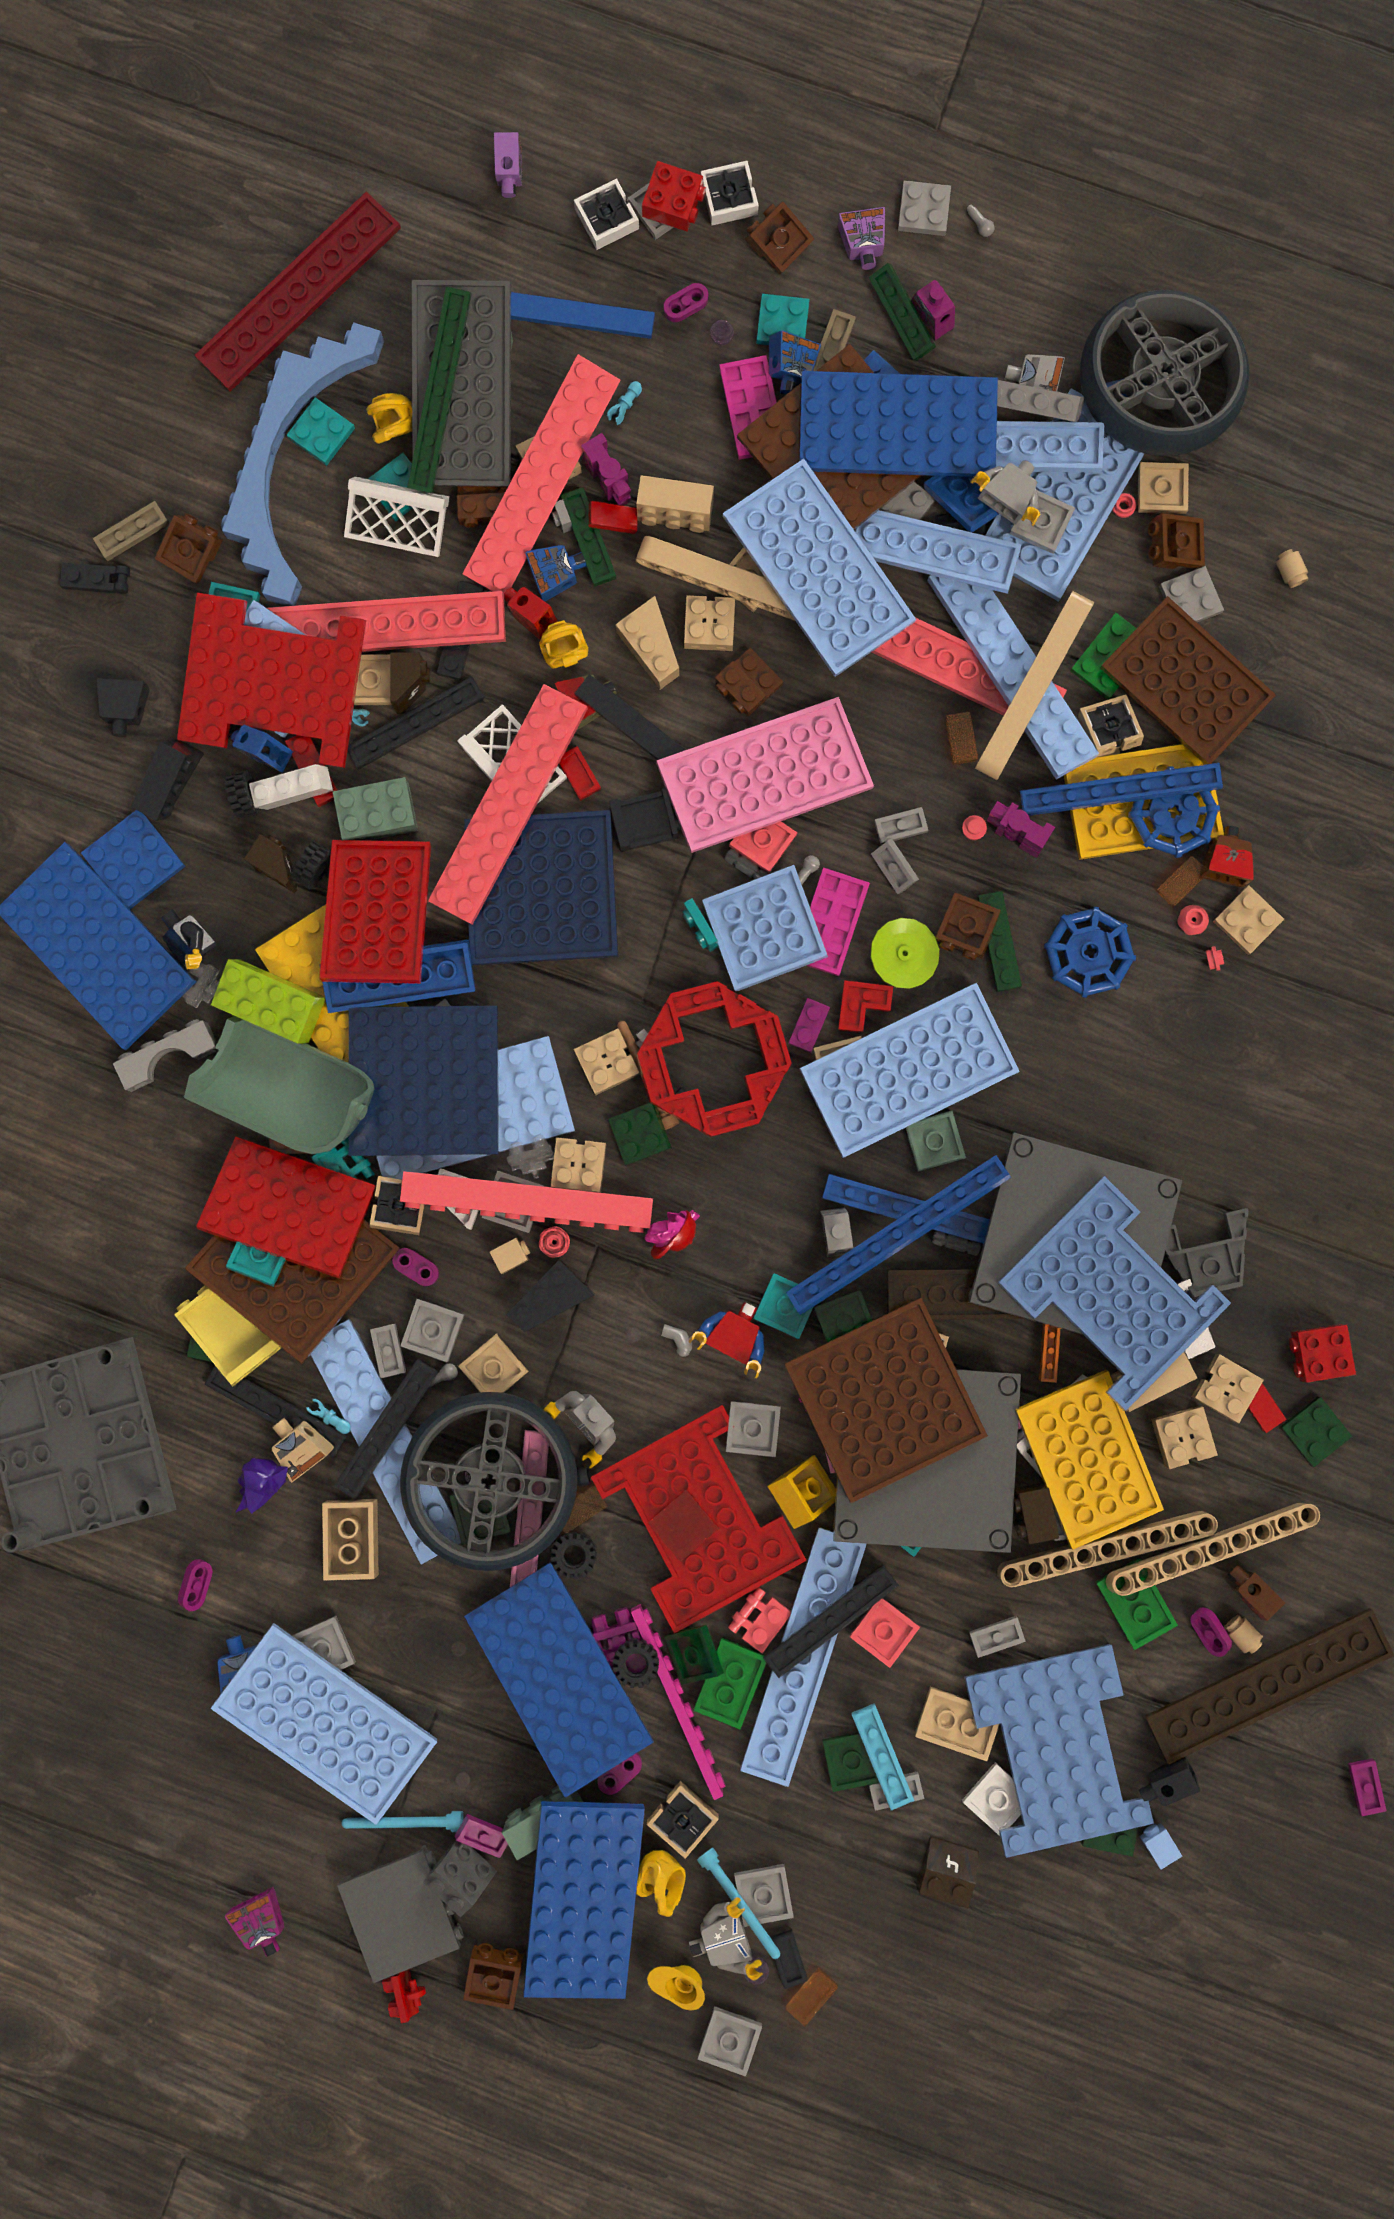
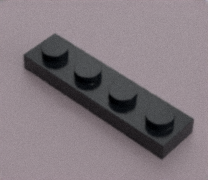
(454, 657)

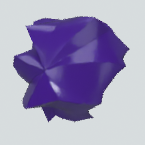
(260, 1482)

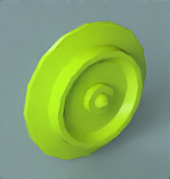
(904, 953)

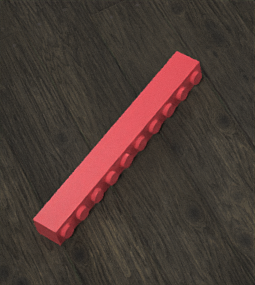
(526, 1200)

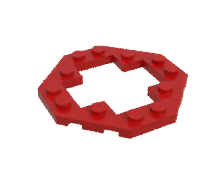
(688, 1105)

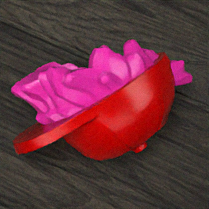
(673, 1233)

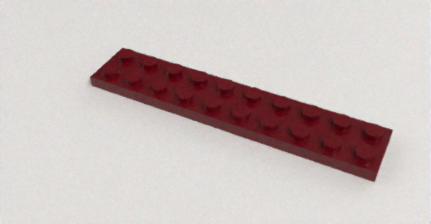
(298, 291)

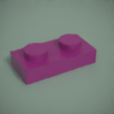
(809, 1025)
(1367, 1787)
(481, 1836)

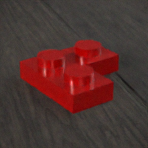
(858, 998)

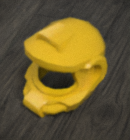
(391, 415)
(563, 645)
(655, 1875)

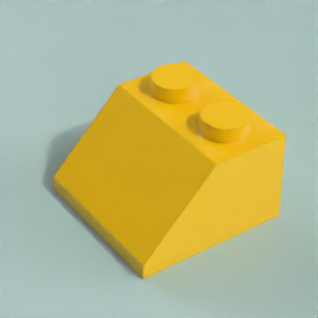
(804, 1492)

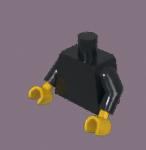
(186, 940)

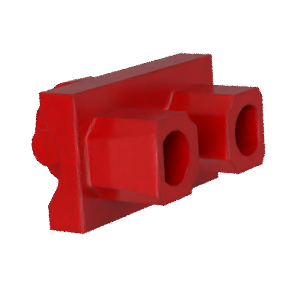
(406, 1995)

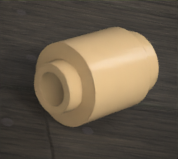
(1292, 568)
(1243, 1634)

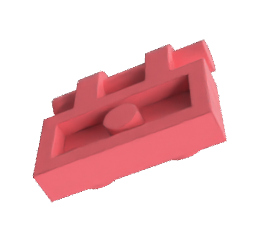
(766, 1624)

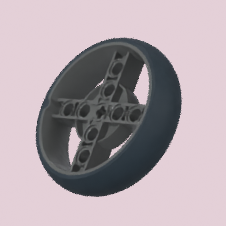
(1164, 372)
(419, 1471)

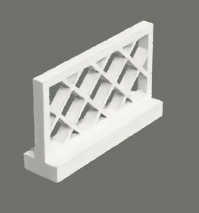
(393, 495)
(485, 761)

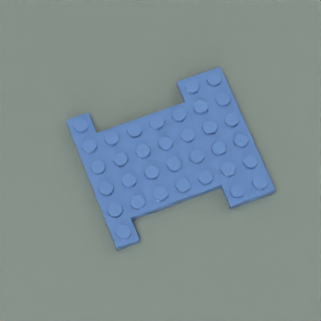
(1112, 1291)
(1057, 1747)

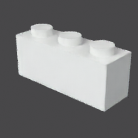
(291, 787)

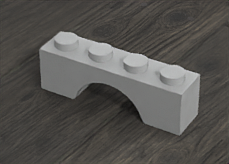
(1039, 401)
(138, 1068)

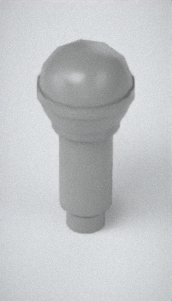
(984, 225)
(810, 865)
(447, 1372)

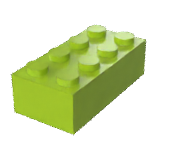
(268, 1001)

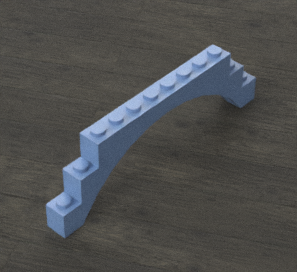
(292, 388)

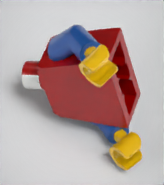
(734, 1336)

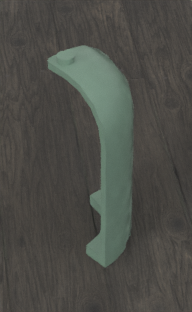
(281, 1088)

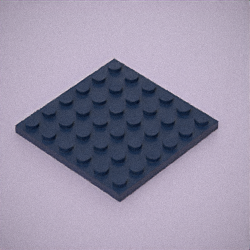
(551, 894)
(430, 1080)

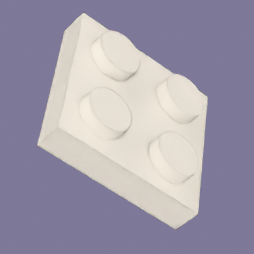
(994, 1799)

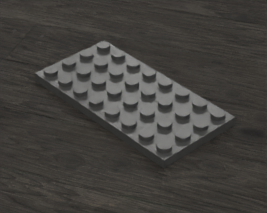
(479, 415)

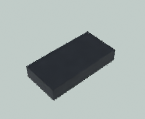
(790, 1961)

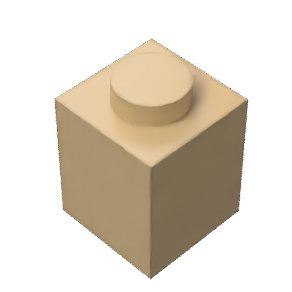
(510, 1255)

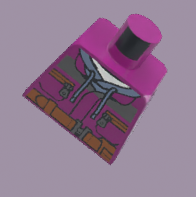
(932, 306)
(258, 1921)

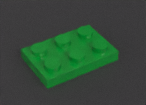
(1102, 647)
(1140, 1614)
(731, 1693)

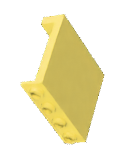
(225, 1335)

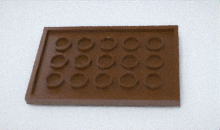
(1187, 681)

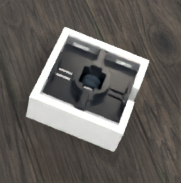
(729, 193)
(606, 214)

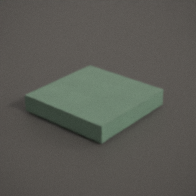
(935, 1141)

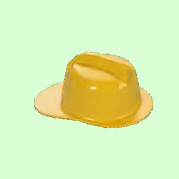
(679, 1985)

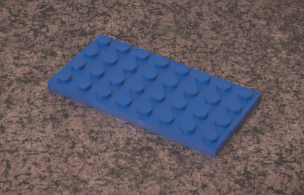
(898, 423)
(95, 946)
(559, 1679)
(583, 1900)

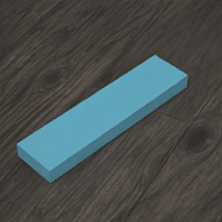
(882, 1756)

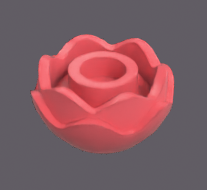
(1185, 920)
(548, 1236)

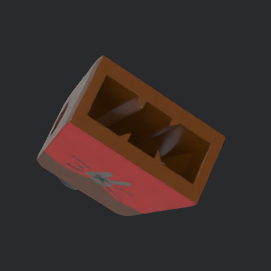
(1228, 859)
(1263, 1601)

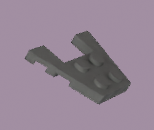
(1212, 1263)

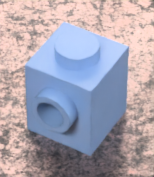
(1160, 1845)

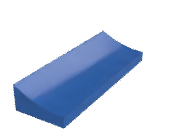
(444, 973)

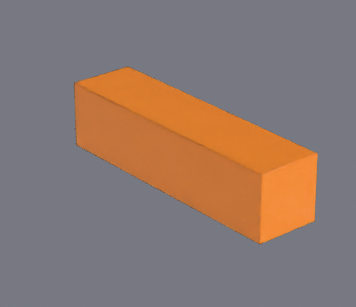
(1049, 1353)

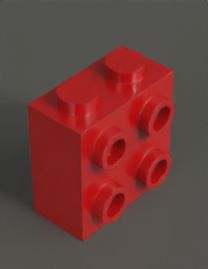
(673, 196)
(1322, 1353)

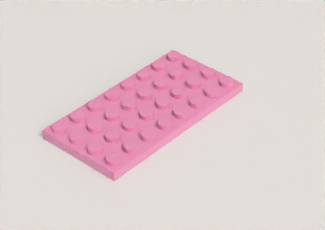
(764, 774)

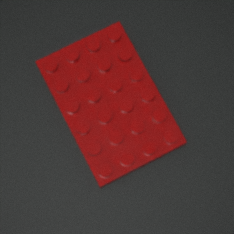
(375, 912)
(286, 1207)

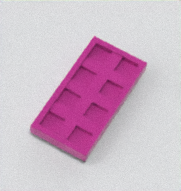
(747, 394)
(836, 913)

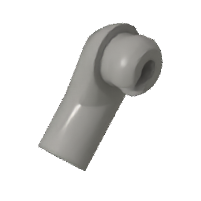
(680, 1337)

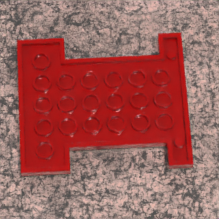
(268, 679)
(732, 1558)

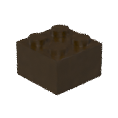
(1035, 1514)

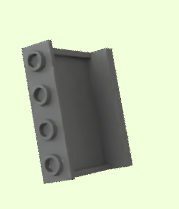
(399, 1916)

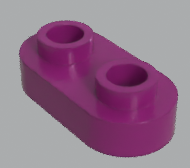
(684, 302)
(416, 1265)
(196, 1584)
(1211, 1632)
(620, 1775)

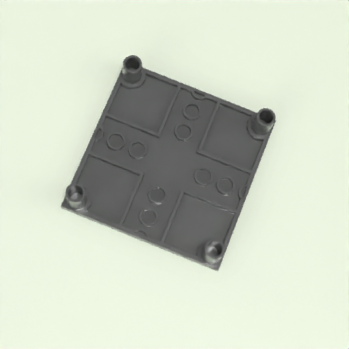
(1040, 1192)
(79, 1447)
(957, 1500)

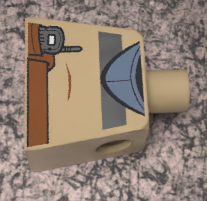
(299, 1447)

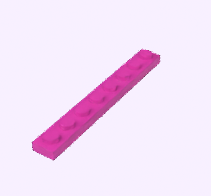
(683, 1710)

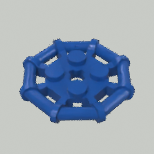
(1175, 827)
(1081, 963)

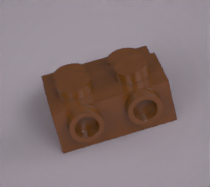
(779, 237)
(477, 504)
(1177, 541)
(188, 547)
(747, 682)
(967, 926)
(493, 1976)

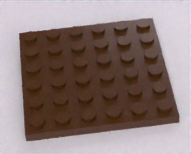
(776, 447)
(303, 1301)
(885, 1400)

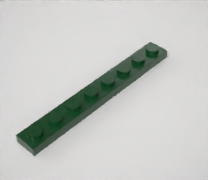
(439, 389)

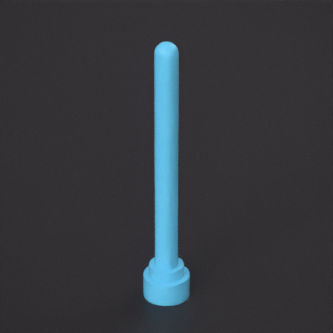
(450, 1821)
(710, 1862)

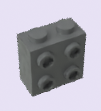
(460, 1877)

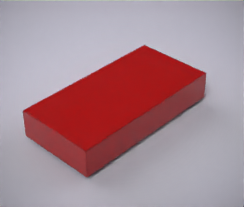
(612, 517)
(579, 773)
(1265, 1410)

